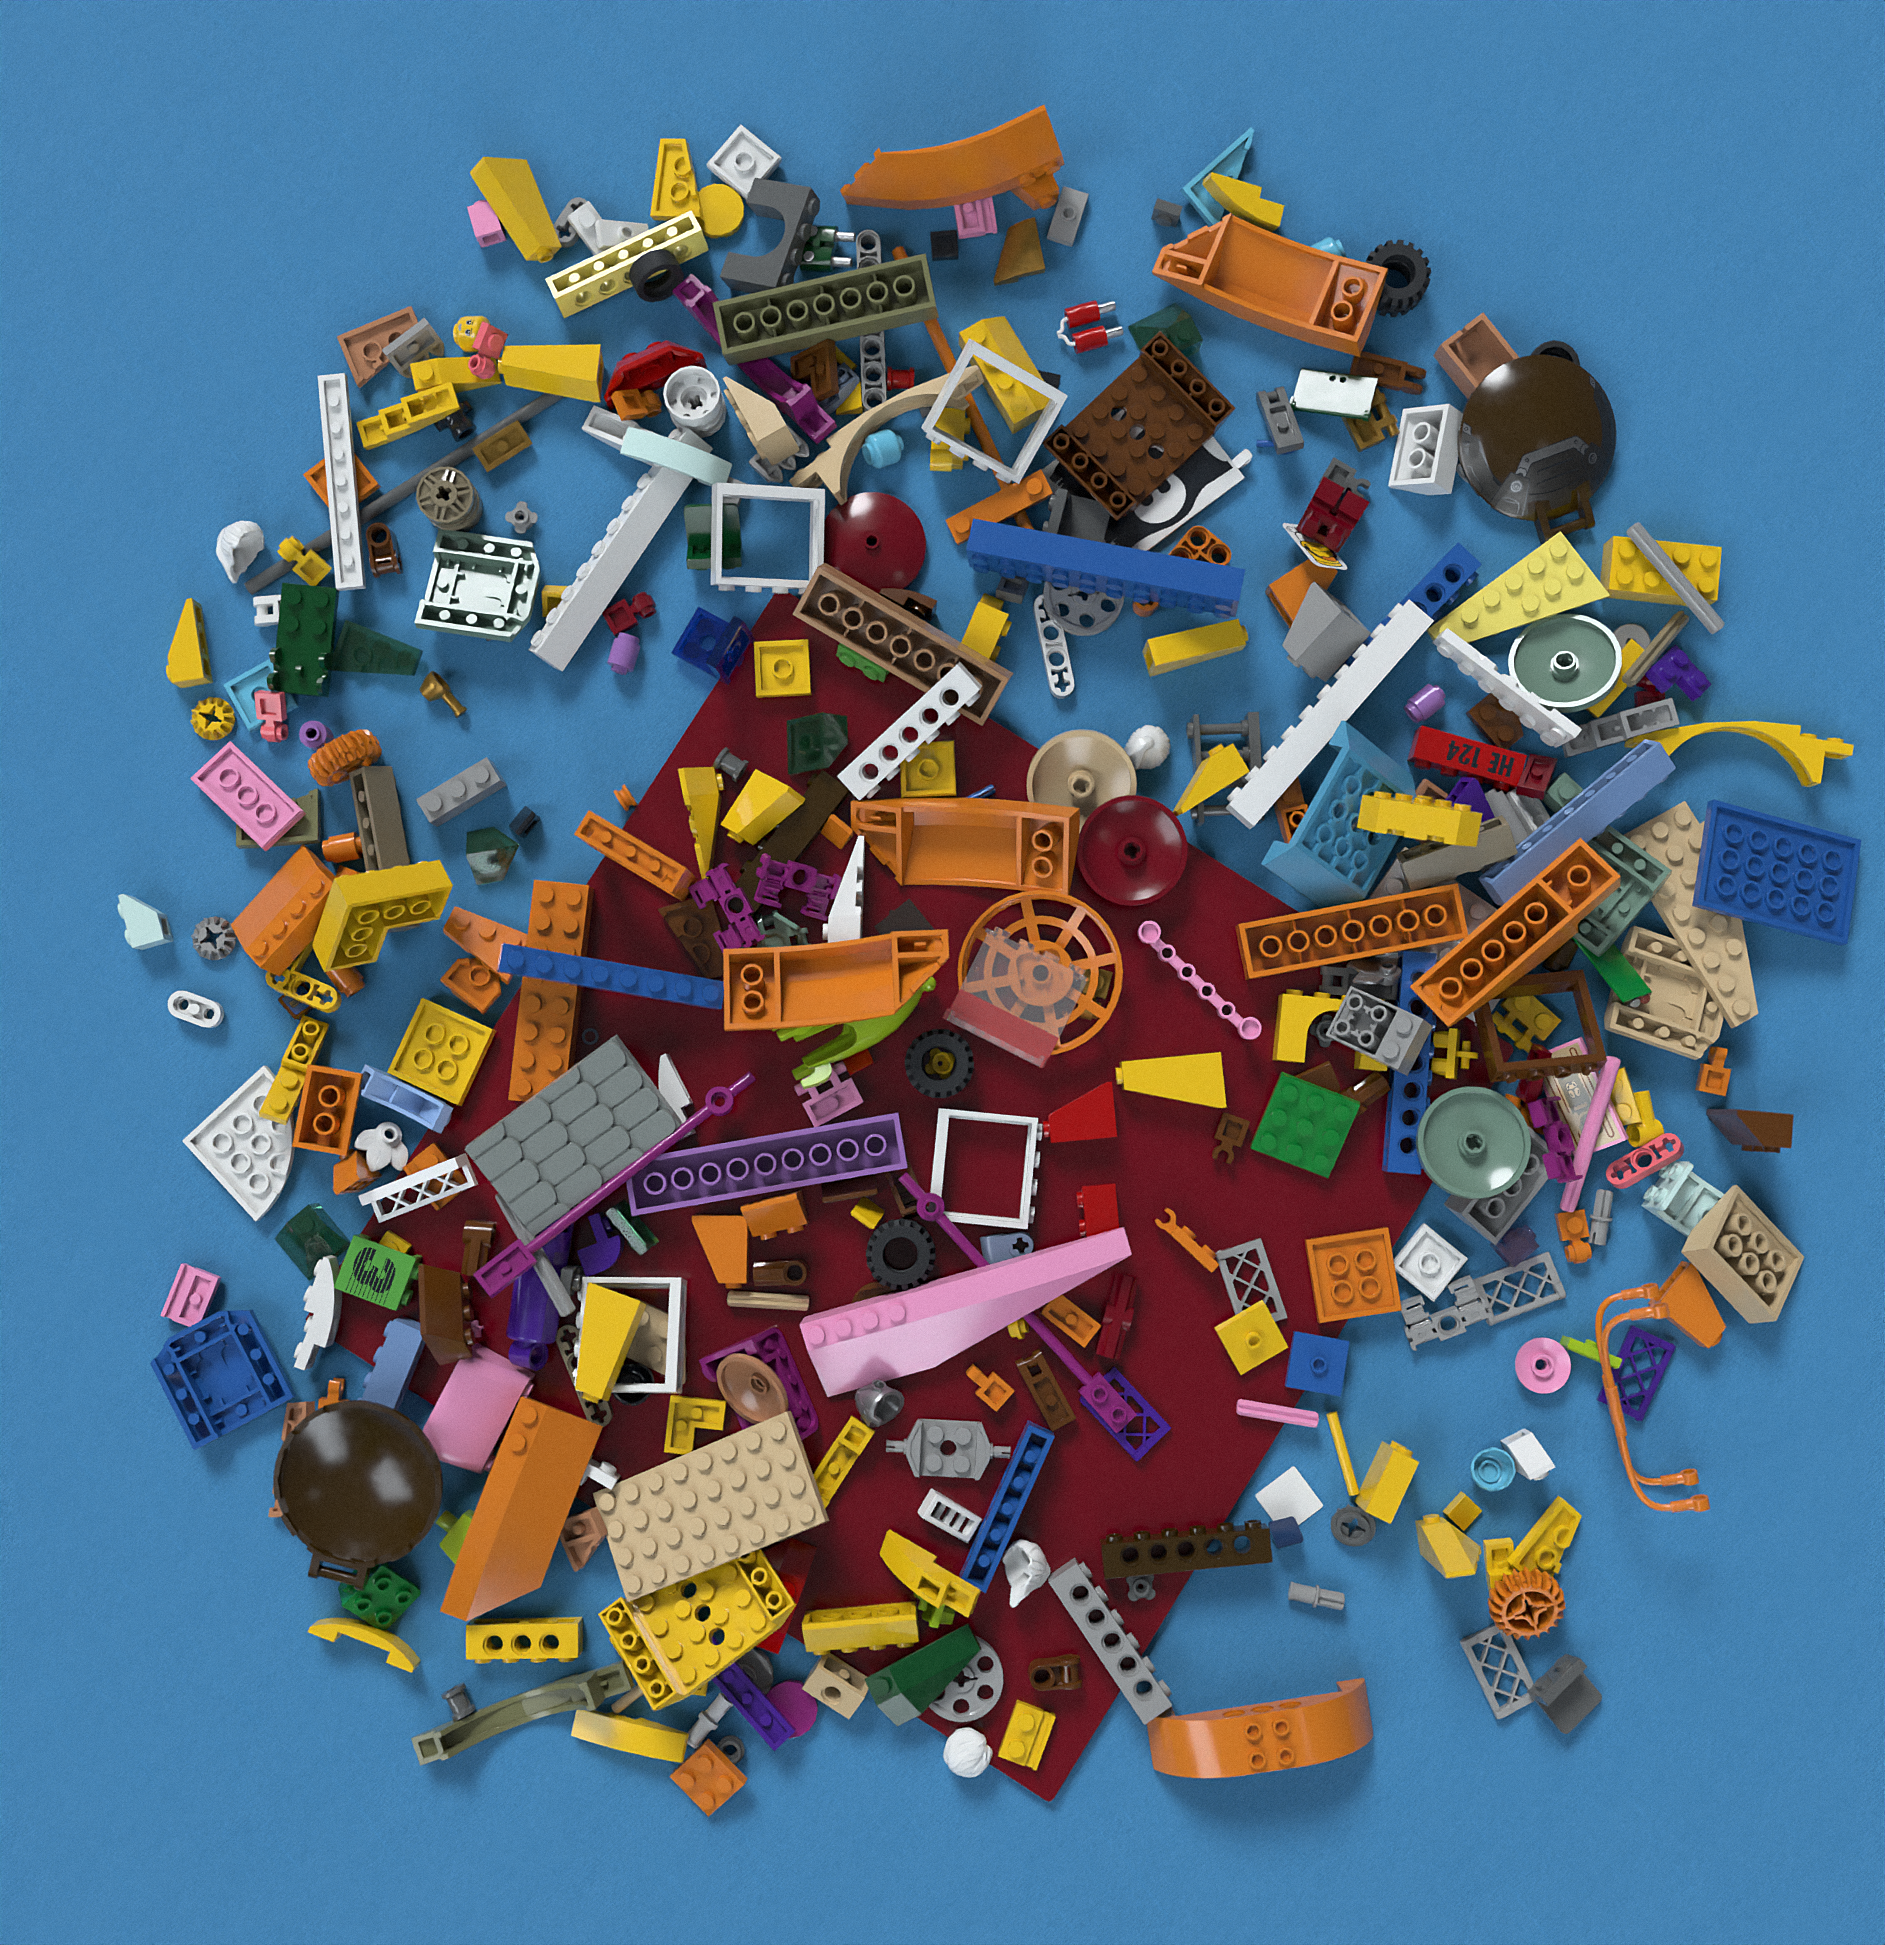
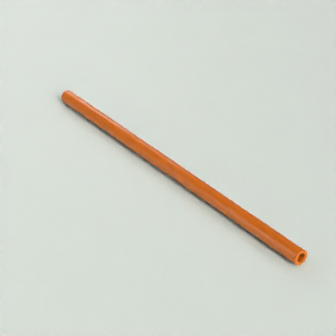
(972, 411)

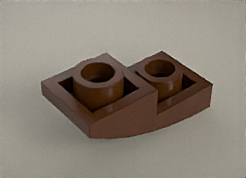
(917, 603)

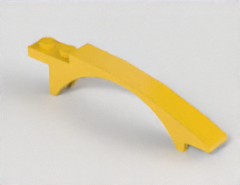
(1801, 751)

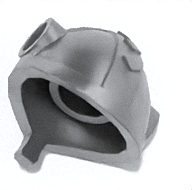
(878, 1403)

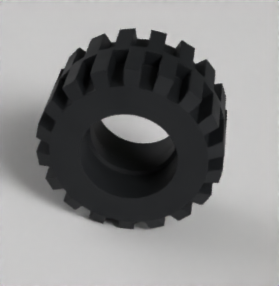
(1411, 265)
(928, 1041)
(900, 1278)

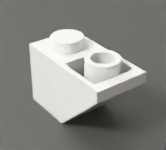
(1528, 1455)

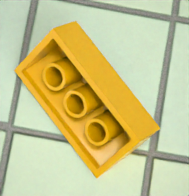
(1014, 400)
(861, 1627)

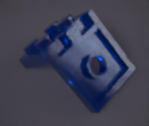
(728, 650)

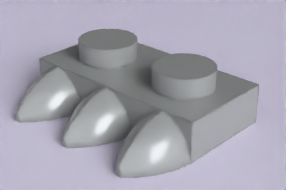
(414, 347)
(774, 473)

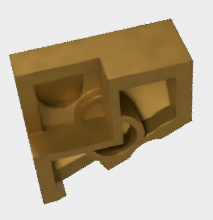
(1020, 253)

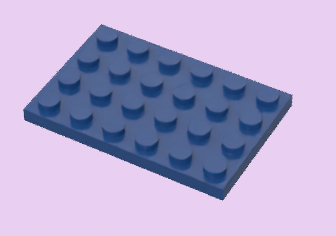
(1776, 872)

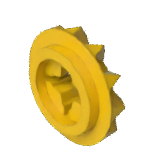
(216, 729)

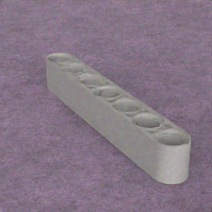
(871, 363)

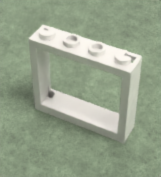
(1034, 440)
(816, 552)
(1032, 1159)
(675, 1334)

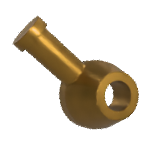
(436, 687)

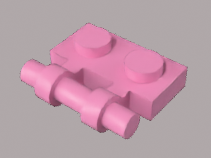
(833, 1101)

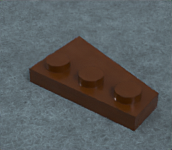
(695, 931)

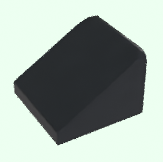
(524, 822)

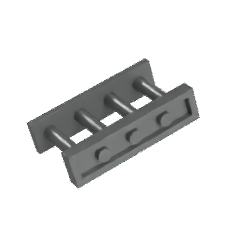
(1250, 754)

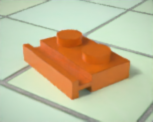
(429, 1157)

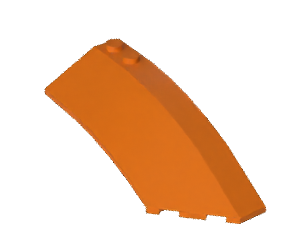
(961, 169)
(972, 841)

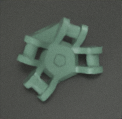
(780, 935)

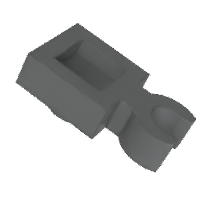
(1344, 476)

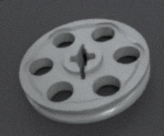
(1078, 607)
(968, 1690)

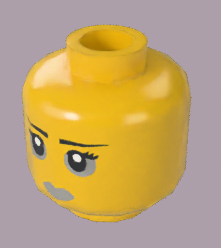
(466, 331)

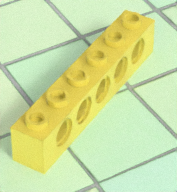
(609, 270)

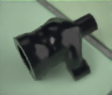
(458, 423)

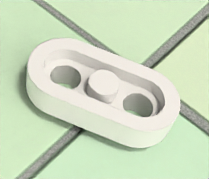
(197, 1009)

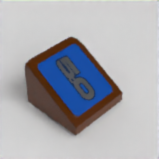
(294, 1007)

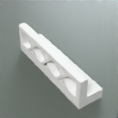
(412, 1182)

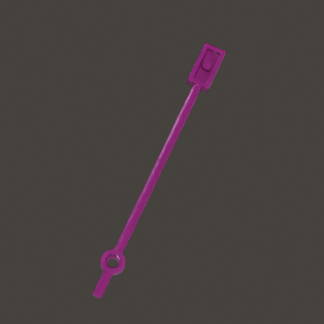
(519, 1258)
(1096, 1388)

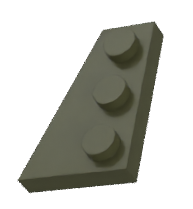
(305, 831)

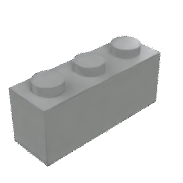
(461, 792)

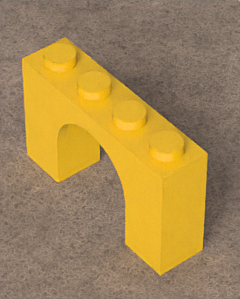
(1292, 1023)

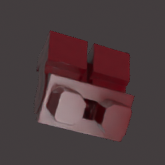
(1330, 518)

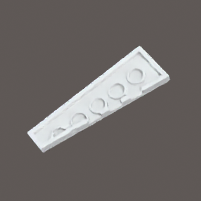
(1551, 725)

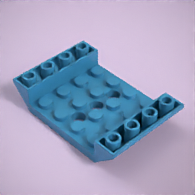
(1325, 855)

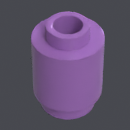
(624, 653)
(1425, 703)
(310, 739)

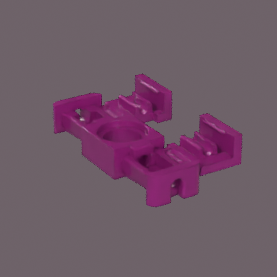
(815, 884)
(745, 927)
(1558, 1160)

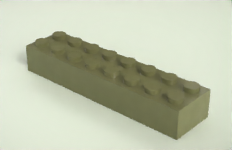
(825, 309)

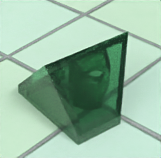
(489, 854)

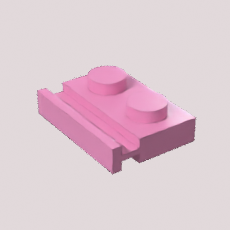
(975, 218)
(190, 1295)

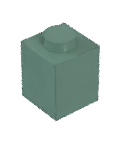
(1561, 792)

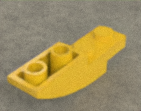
(290, 1079)
(925, 1578)

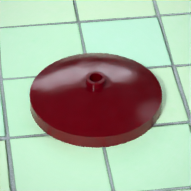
(879, 517)
(1137, 824)

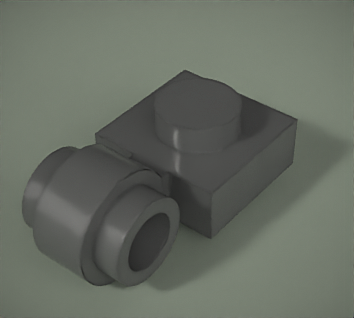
(572, 1278)

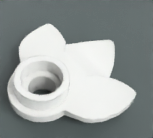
(381, 1149)

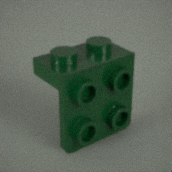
(698, 532)

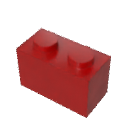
(1098, 1209)

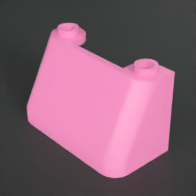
(476, 1409)

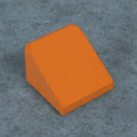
(837, 831)

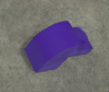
(605, 1251)

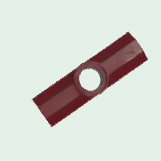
(1117, 1315)

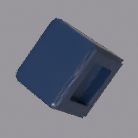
(1285, 1532)

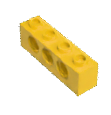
(567, 1630)

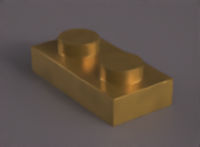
(502, 446)

